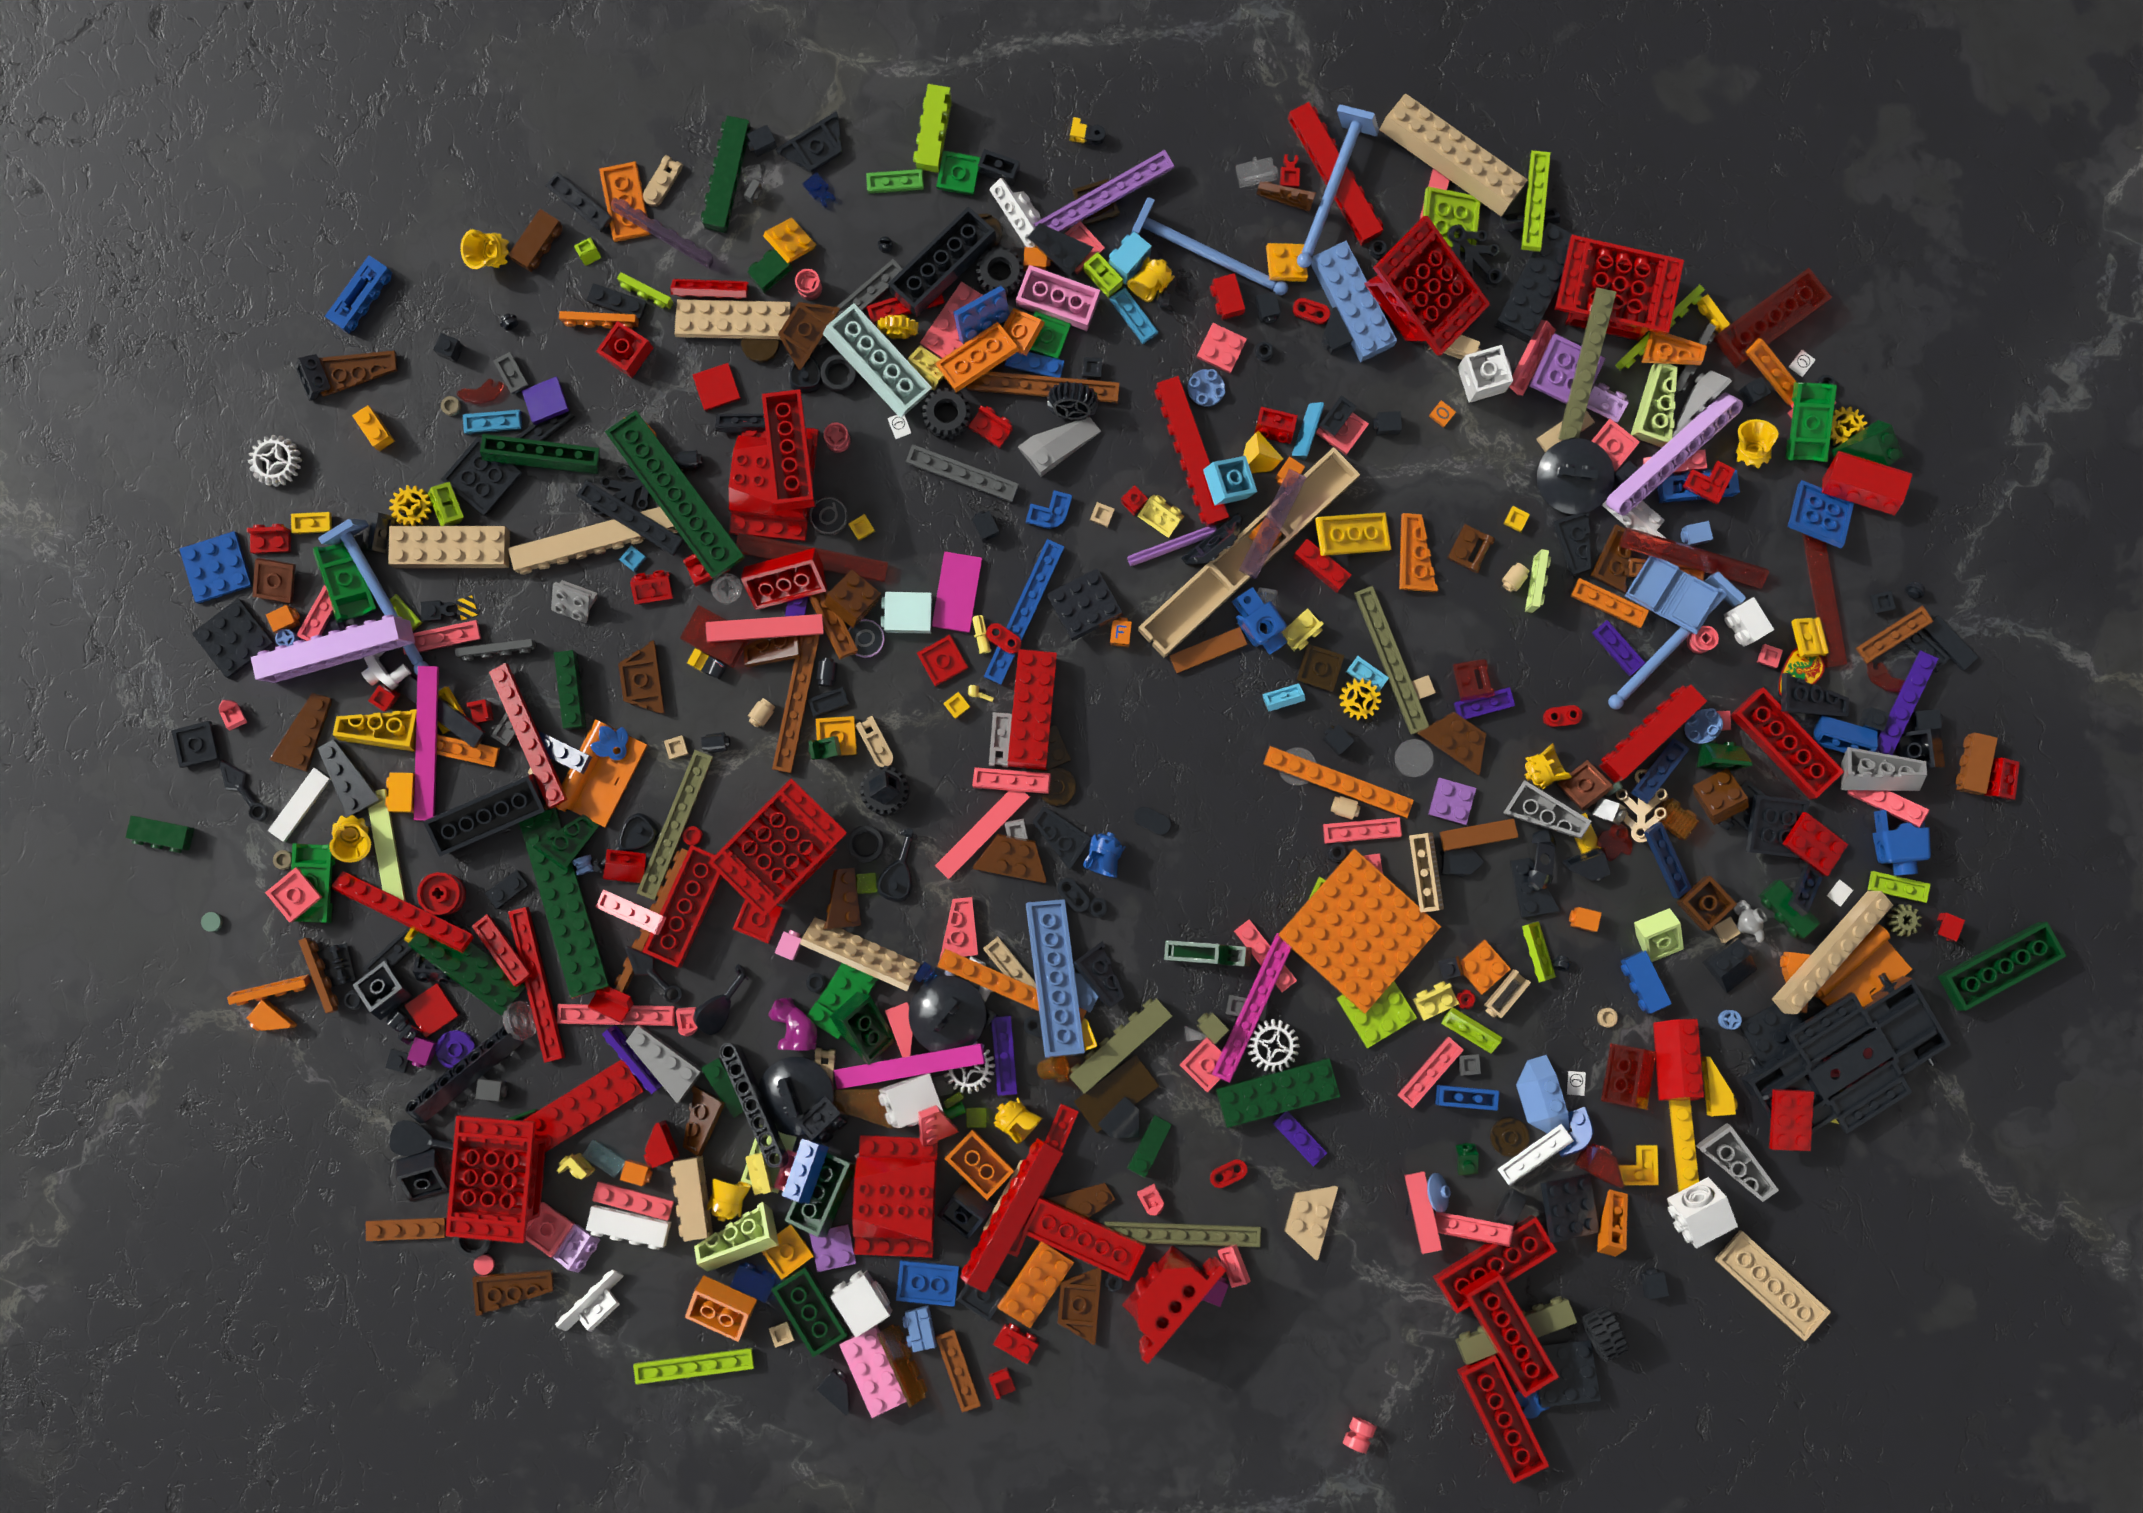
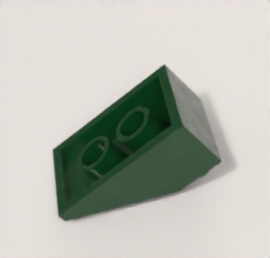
(1873, 443)
(1722, 756)
(863, 1027)

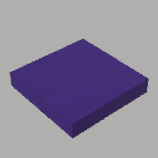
(545, 400)

